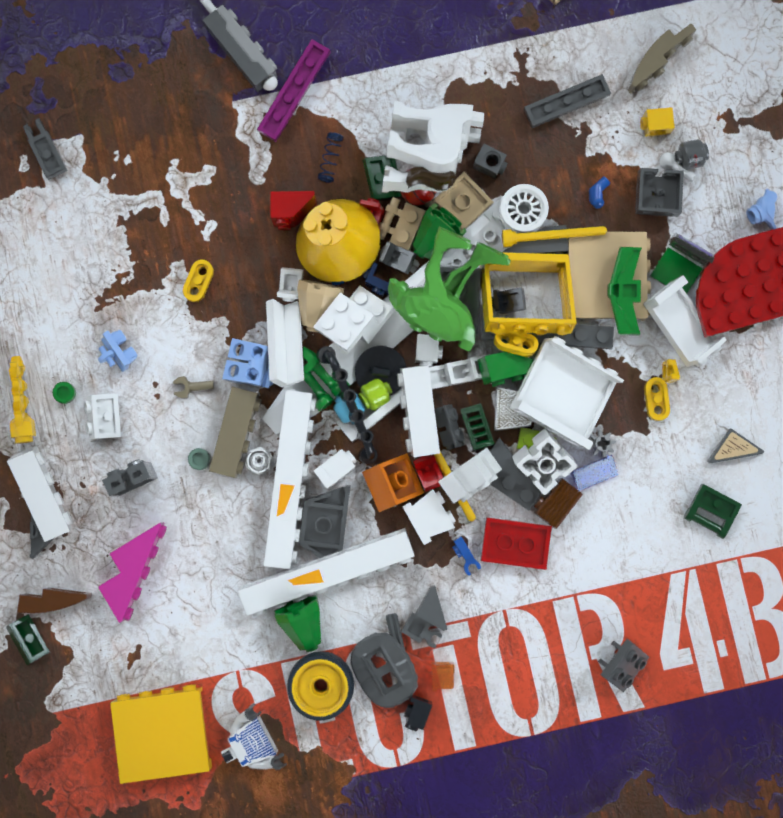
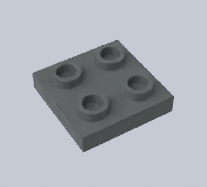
(624, 665)

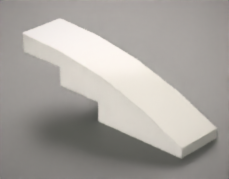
(455, 372)

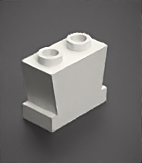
(336, 468)
(429, 516)

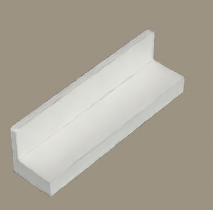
(284, 343)
(371, 417)

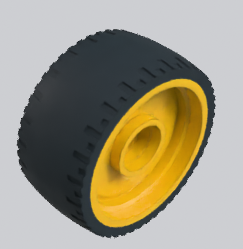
(316, 703)

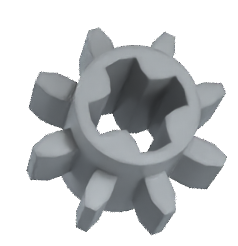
(598, 449)

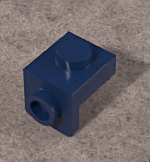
(378, 285)

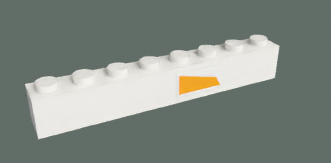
(288, 479)
(325, 572)

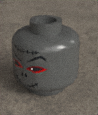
(692, 154)

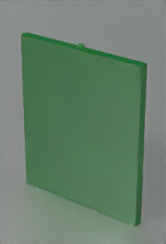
(673, 266)

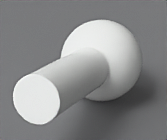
(668, 161)

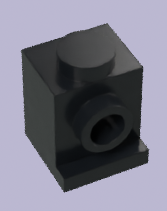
(417, 713)

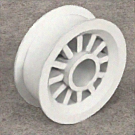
(525, 190)

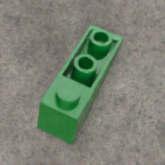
(503, 366)

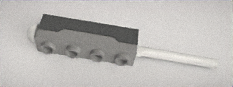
(239, 47)

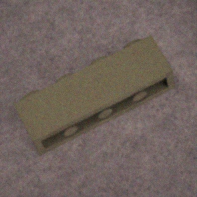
(234, 432)

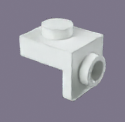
(288, 283)

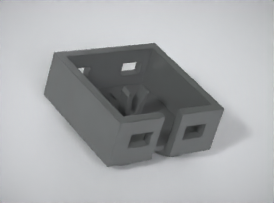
(668, 185)
(131, 475)

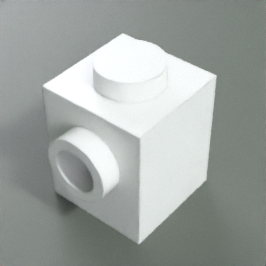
(427, 350)

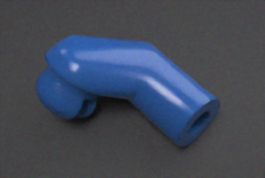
(595, 192)

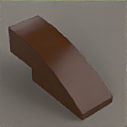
(50, 600)

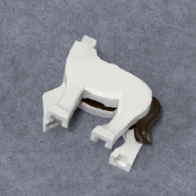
(445, 135)

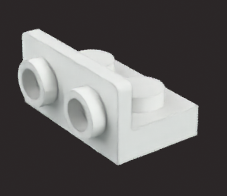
(102, 416)

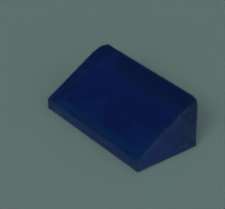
(594, 472)

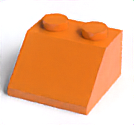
(393, 482)

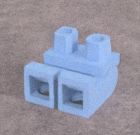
(256, 370)

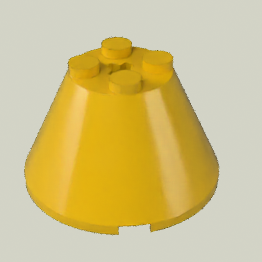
(338, 240)

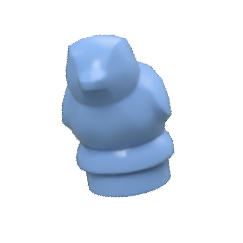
(763, 210)

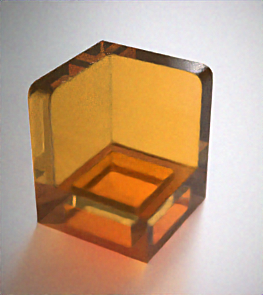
(442, 675)

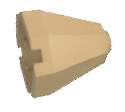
(314, 300)

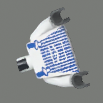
(252, 743)

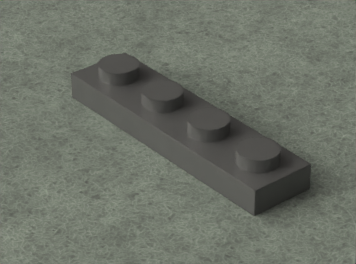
(567, 101)

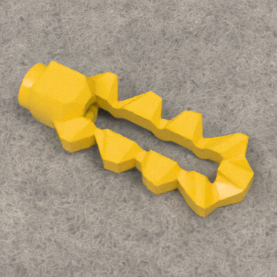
(22, 426)

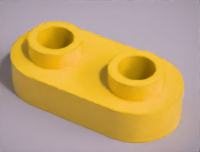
(198, 281)
(515, 343)
(658, 399)

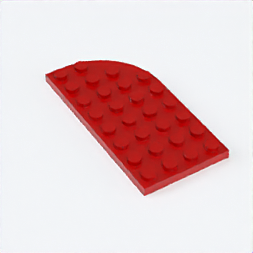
(742, 284)

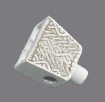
(504, 416)

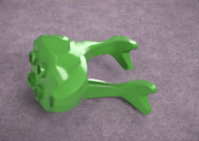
(437, 304)

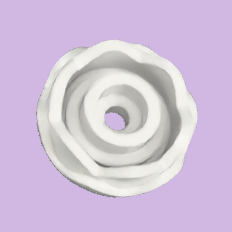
(255, 454)

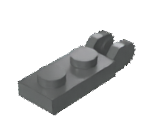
(45, 151)

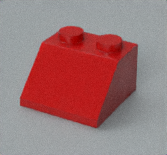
(290, 207)

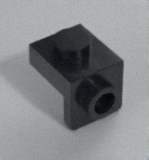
(509, 300)

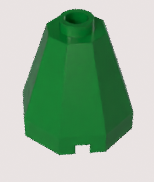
(427, 231)
(301, 622)

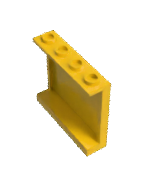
(160, 734)

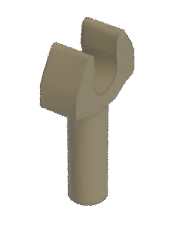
(191, 386)

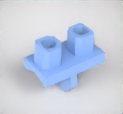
(112, 343)

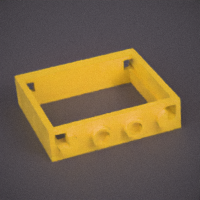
(531, 263)

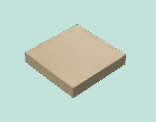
(464, 200)

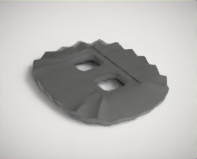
(371, 677)

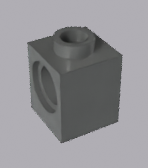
(486, 153)

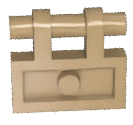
(407, 226)

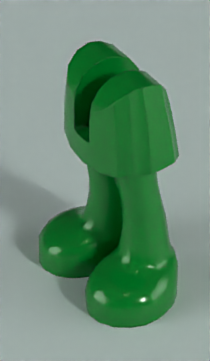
(323, 398)

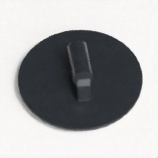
(381, 364)

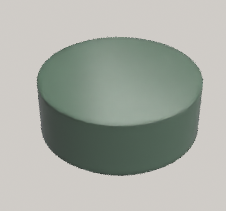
(199, 459)

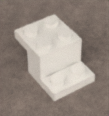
(354, 318)

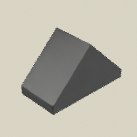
(431, 610)

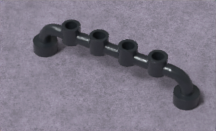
(367, 454)

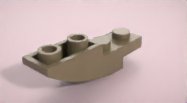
(657, 56)

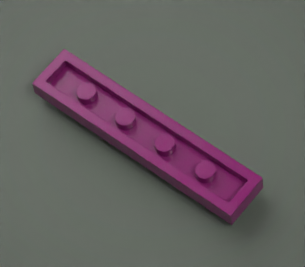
(293, 90)

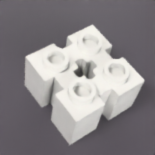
(543, 473)
(471, 476)

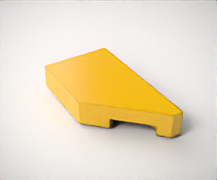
(670, 371)

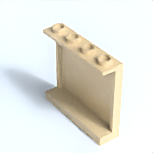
(592, 267)

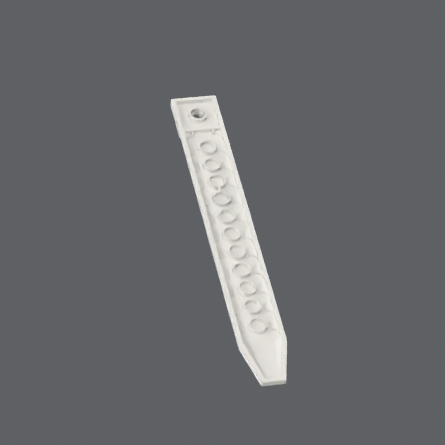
(485, 229)

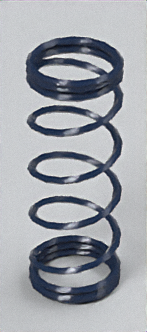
(336, 137)

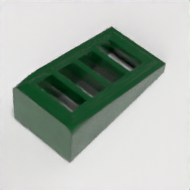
(485, 443)

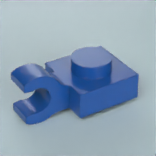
(462, 549)

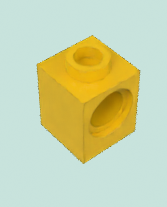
(657, 121)

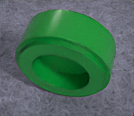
(64, 392)

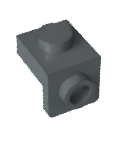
(397, 257)

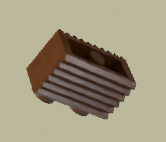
(557, 503)

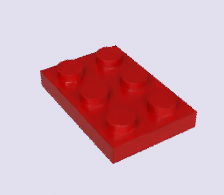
(516, 543)

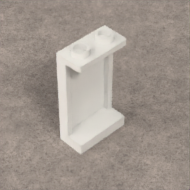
(681, 325)

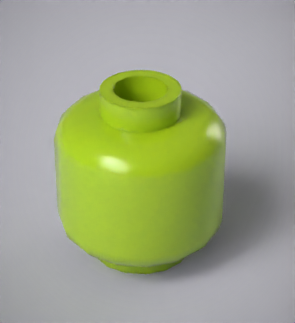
(375, 394)

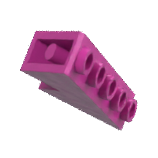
(133, 564)

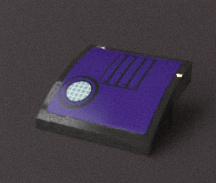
(691, 249)

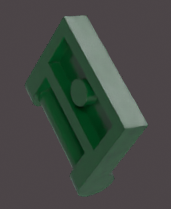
(716, 504)

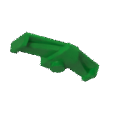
(625, 291)

